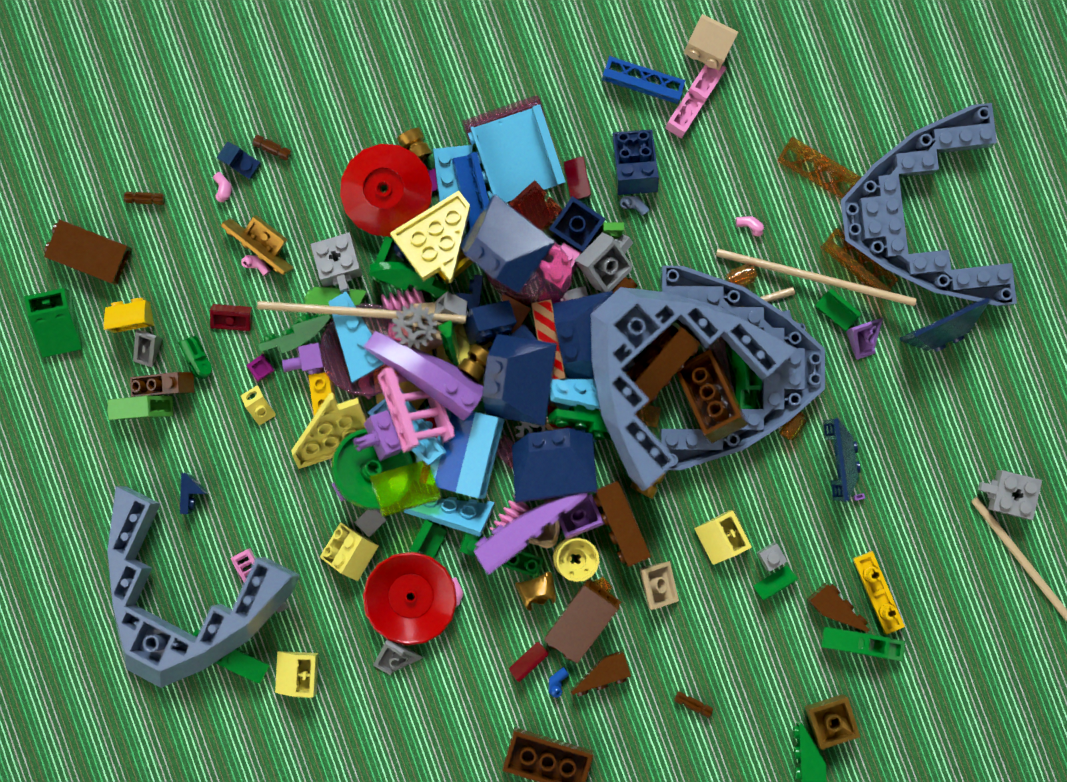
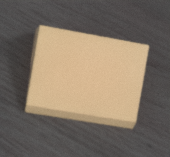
(659, 585)

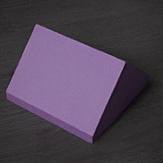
(581, 518)

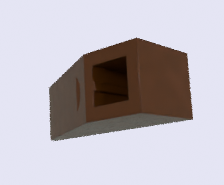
(162, 384)
(830, 605)
(605, 671)

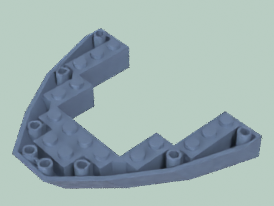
(876, 217)
(625, 328)
(782, 392)
(158, 648)

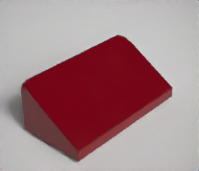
(577, 178)
(230, 317)
(528, 661)

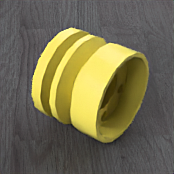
(587, 560)

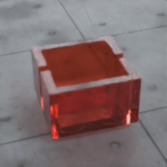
(534, 208)

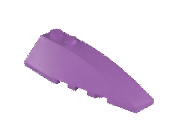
(430, 374)
(514, 535)

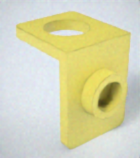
(258, 406)

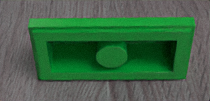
(449, 342)
(775, 583)

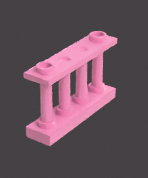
(402, 418)

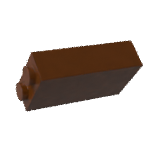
(87, 252)
(582, 621)

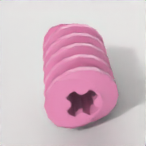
(400, 300)
(511, 513)

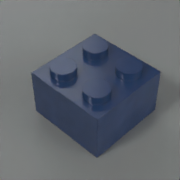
(577, 225)
(487, 321)

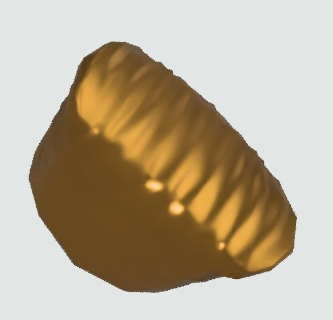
(537, 590)

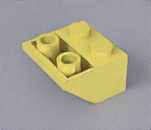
(722, 537)
(349, 551)
(296, 674)

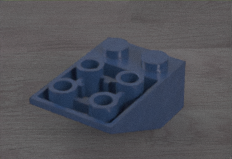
(635, 162)

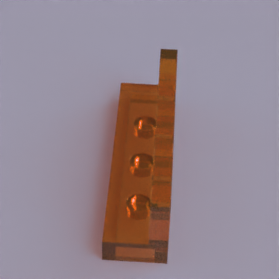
(820, 160)
(856, 267)

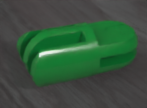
(196, 357)

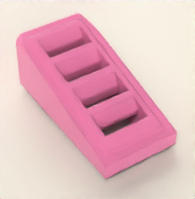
(239, 567)

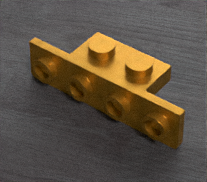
(261, 240)

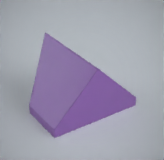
(864, 338)

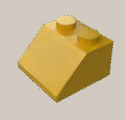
(128, 316)

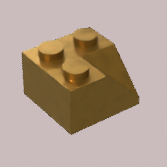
(832, 721)

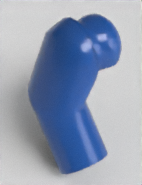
(555, 682)

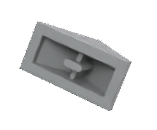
(146, 348)

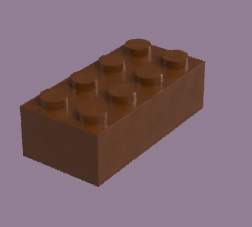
(662, 360)
(711, 396)
(622, 524)
(546, 758)

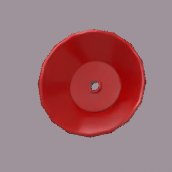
(407, 192)
(403, 618)

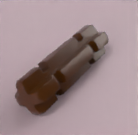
(271, 147)
(144, 198)
(693, 704)

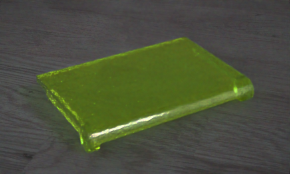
(405, 488)

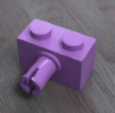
(309, 360)
(380, 435)

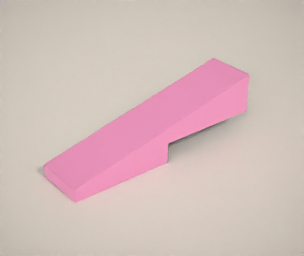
(694, 100)

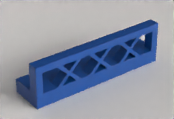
(642, 85)
(471, 184)

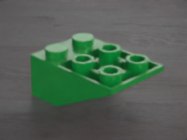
(54, 322)

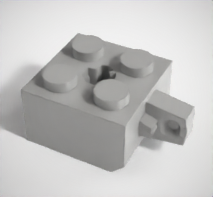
(605, 261)
(333, 271)
(1001, 494)

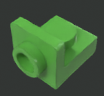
(613, 229)

